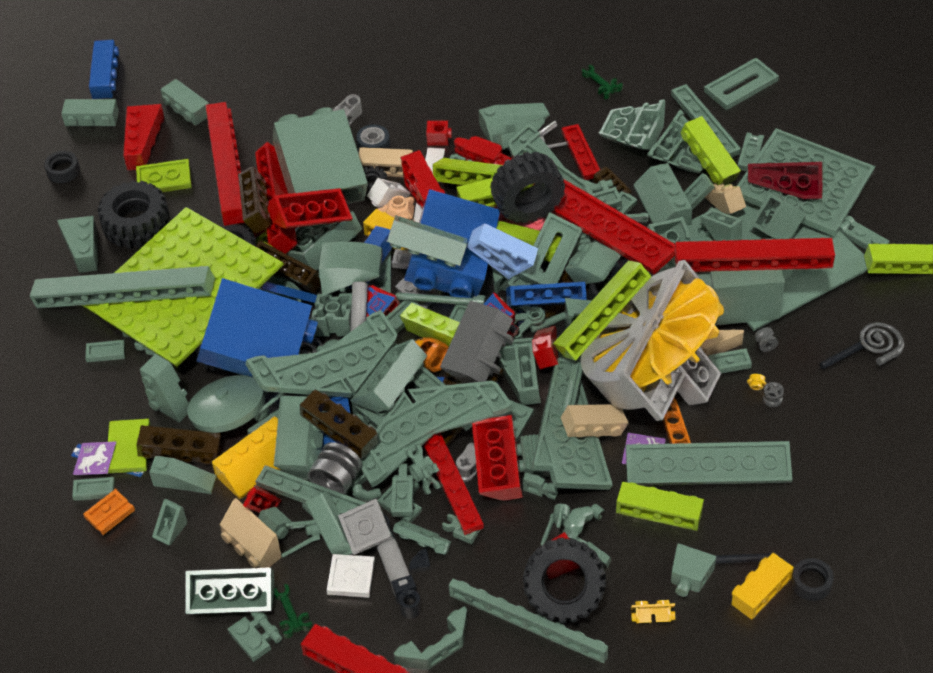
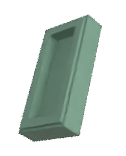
(105, 351)
(92, 488)

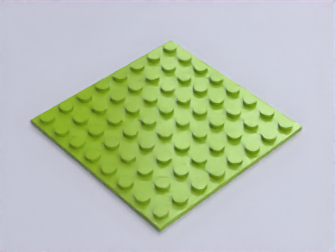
(178, 325)

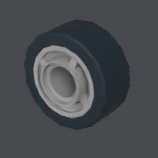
(373, 137)

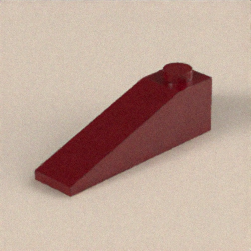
(792, 178)

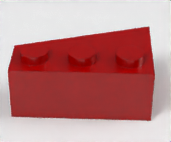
(418, 176)

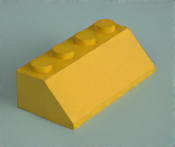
(245, 460)

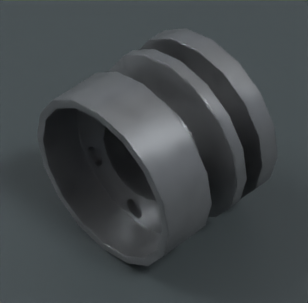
(335, 467)

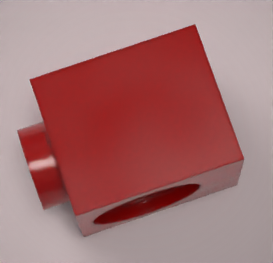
(438, 133)

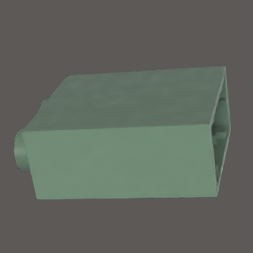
(319, 154)

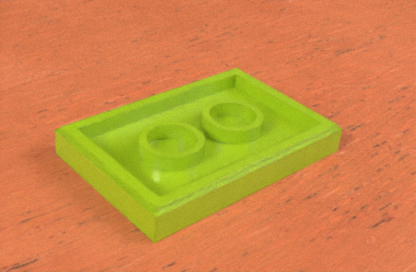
(166, 175)
(125, 452)

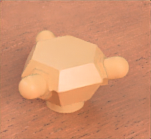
(399, 206)

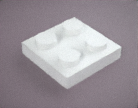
(350, 575)

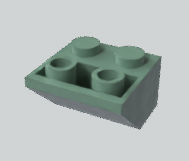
(778, 217)

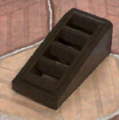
(606, 174)

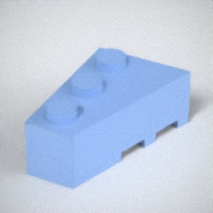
(502, 250)

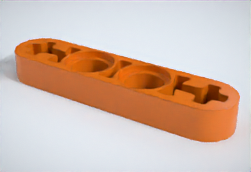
(677, 428)

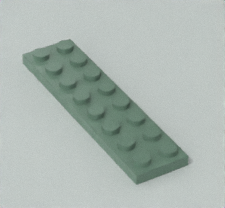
(709, 463)

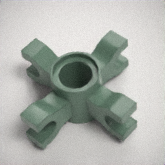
(422, 469)

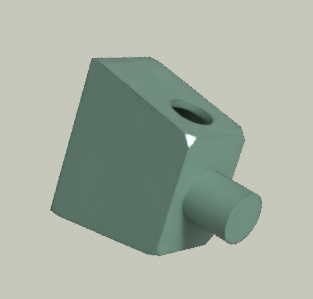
(691, 569)

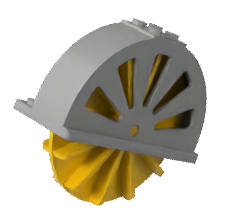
(656, 345)

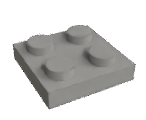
(365, 526)

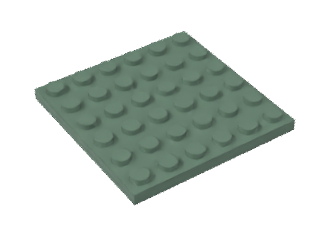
(842, 180)

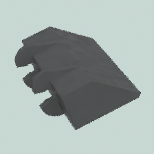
(477, 343)

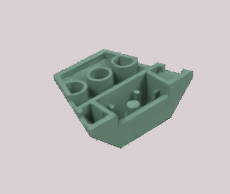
(635, 126)
(674, 150)
(348, 263)

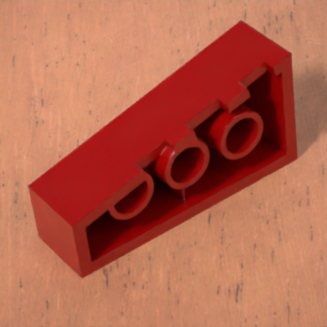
(141, 129)

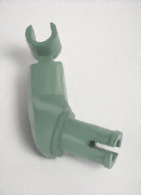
(579, 516)

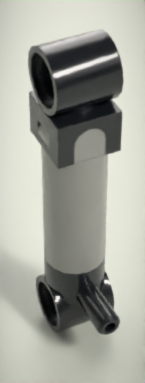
(399, 577)

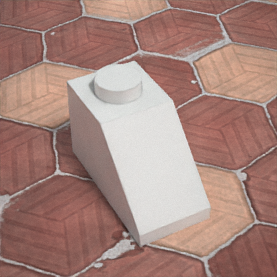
(384, 191)

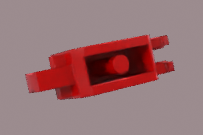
(480, 150)

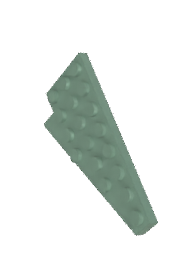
(571, 460)

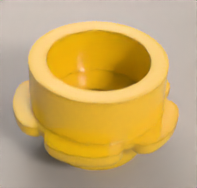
(756, 381)

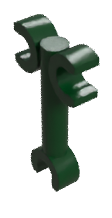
(605, 87)
(294, 624)

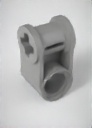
(351, 106)
(467, 463)

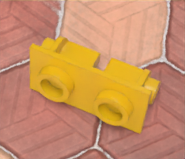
(644, 611)

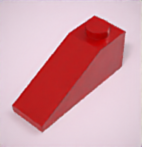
(543, 348)
(260, 499)

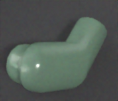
(364, 495)

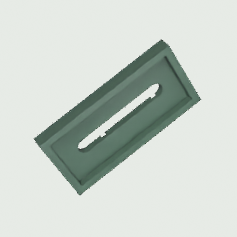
(752, 68)
(570, 235)

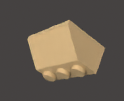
(250, 536)

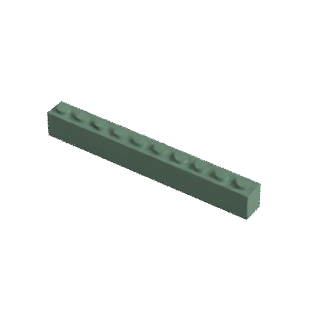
(122, 287)

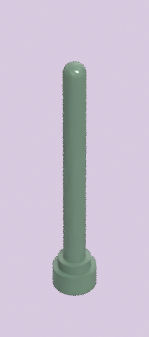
(440, 299)

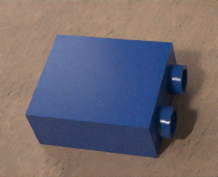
(459, 218)
(253, 324)

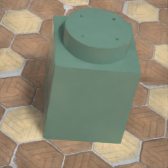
(746, 294)

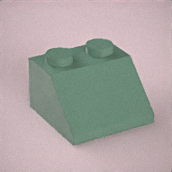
(591, 263)

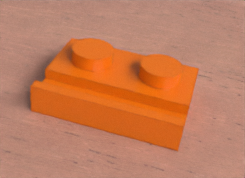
(109, 512)

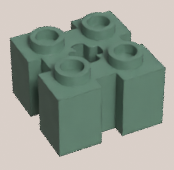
(332, 314)

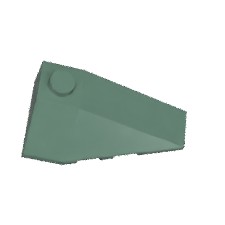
(496, 117)
(674, 231)

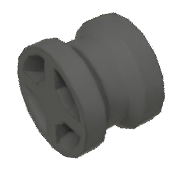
(766, 339)
(773, 394)

